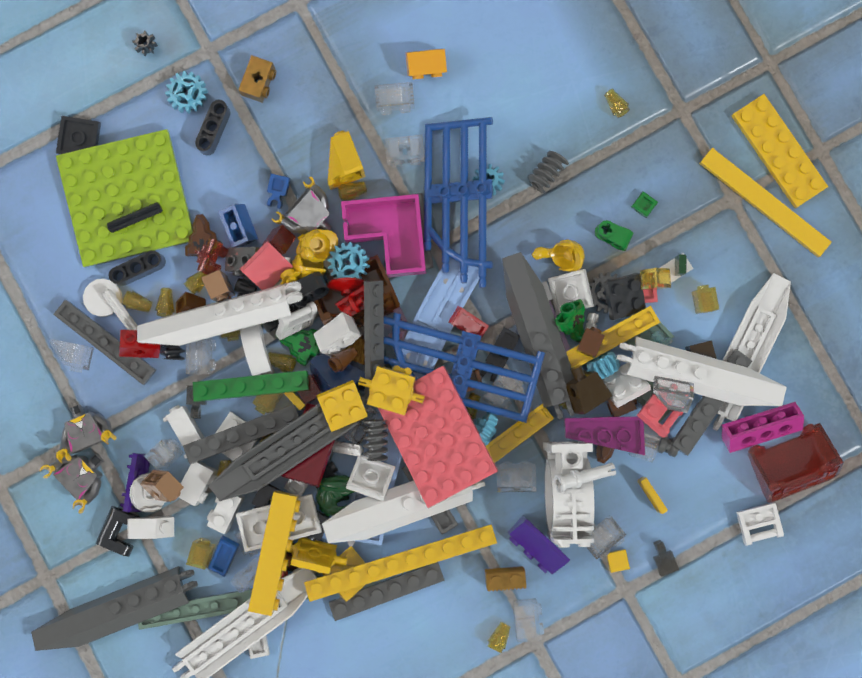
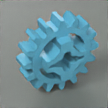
(193, 89)
(352, 255)
(486, 427)

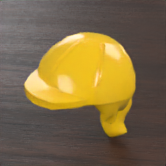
(318, 244)
(566, 254)
(304, 266)

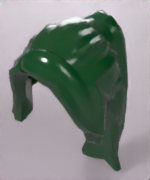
(331, 492)

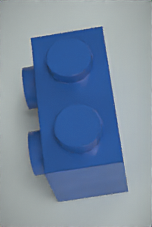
(238, 225)

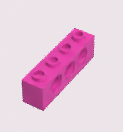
(762, 427)

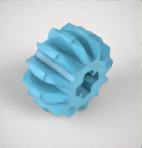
(492, 174)
(604, 364)

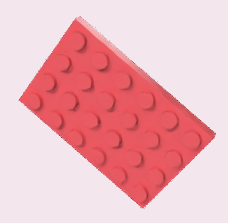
(439, 440)

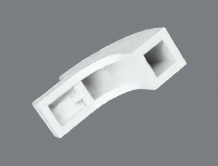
(255, 350)

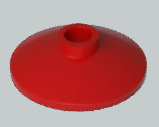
(345, 285)

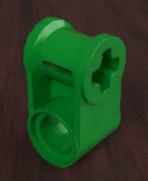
(616, 235)

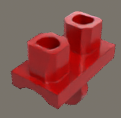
(352, 303)

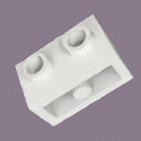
(337, 334)
(196, 483)
(224, 514)

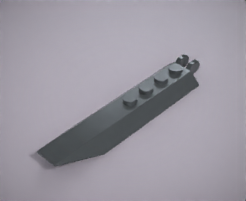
(538, 330)
(276, 454)
(115, 611)

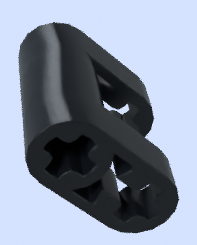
(110, 531)

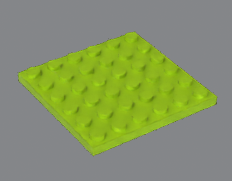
(116, 181)

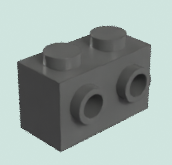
(237, 258)

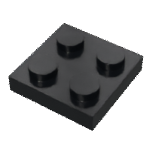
(77, 134)
(624, 296)

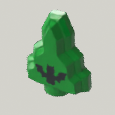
(572, 319)
(302, 345)

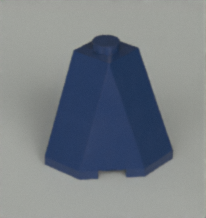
(328, 379)

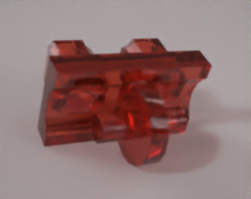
(209, 255)

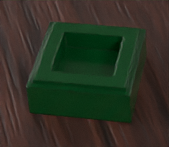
(680, 264)

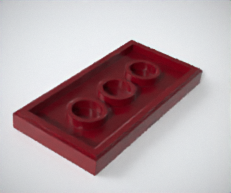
(312, 468)

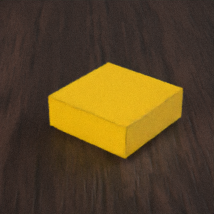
(618, 561)

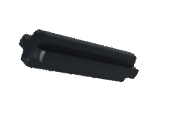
(134, 217)

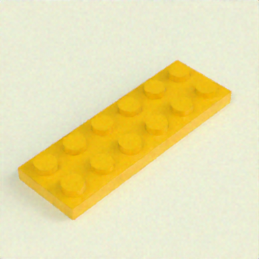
(779, 151)

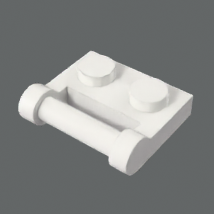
(297, 321)
(759, 517)

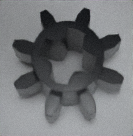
(140, 39)
(245, 286)

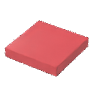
(265, 266)

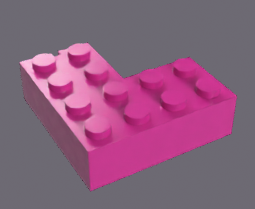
(394, 221)

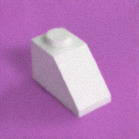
(150, 527)

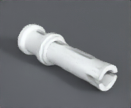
(576, 478)

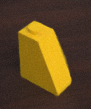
(343, 161)

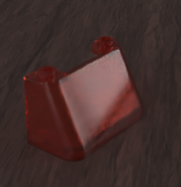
(795, 463)

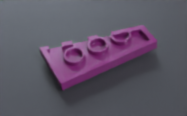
(610, 432)

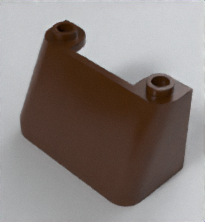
(375, 272)

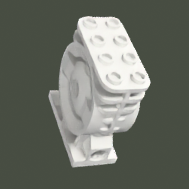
(572, 511)

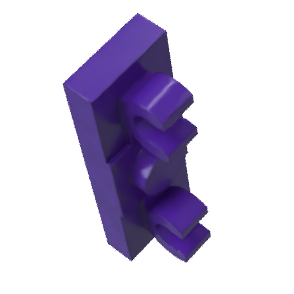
(138, 467)

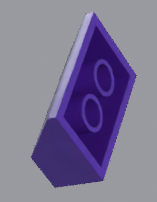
(537, 546)

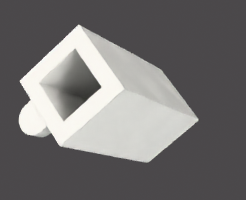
(183, 425)

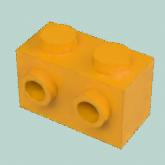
(426, 62)

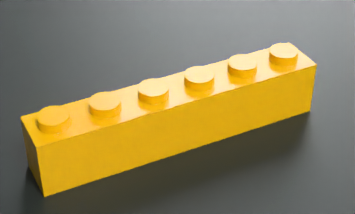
(273, 553)

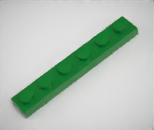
(250, 386)

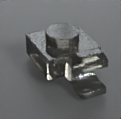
(196, 406)
(664, 560)

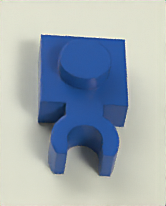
(278, 186)

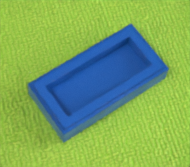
(223, 556)

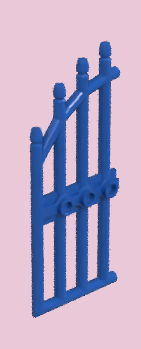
(455, 192)
(464, 363)

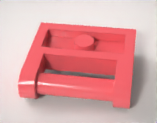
(652, 413)

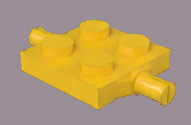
(391, 390)
(315, 555)

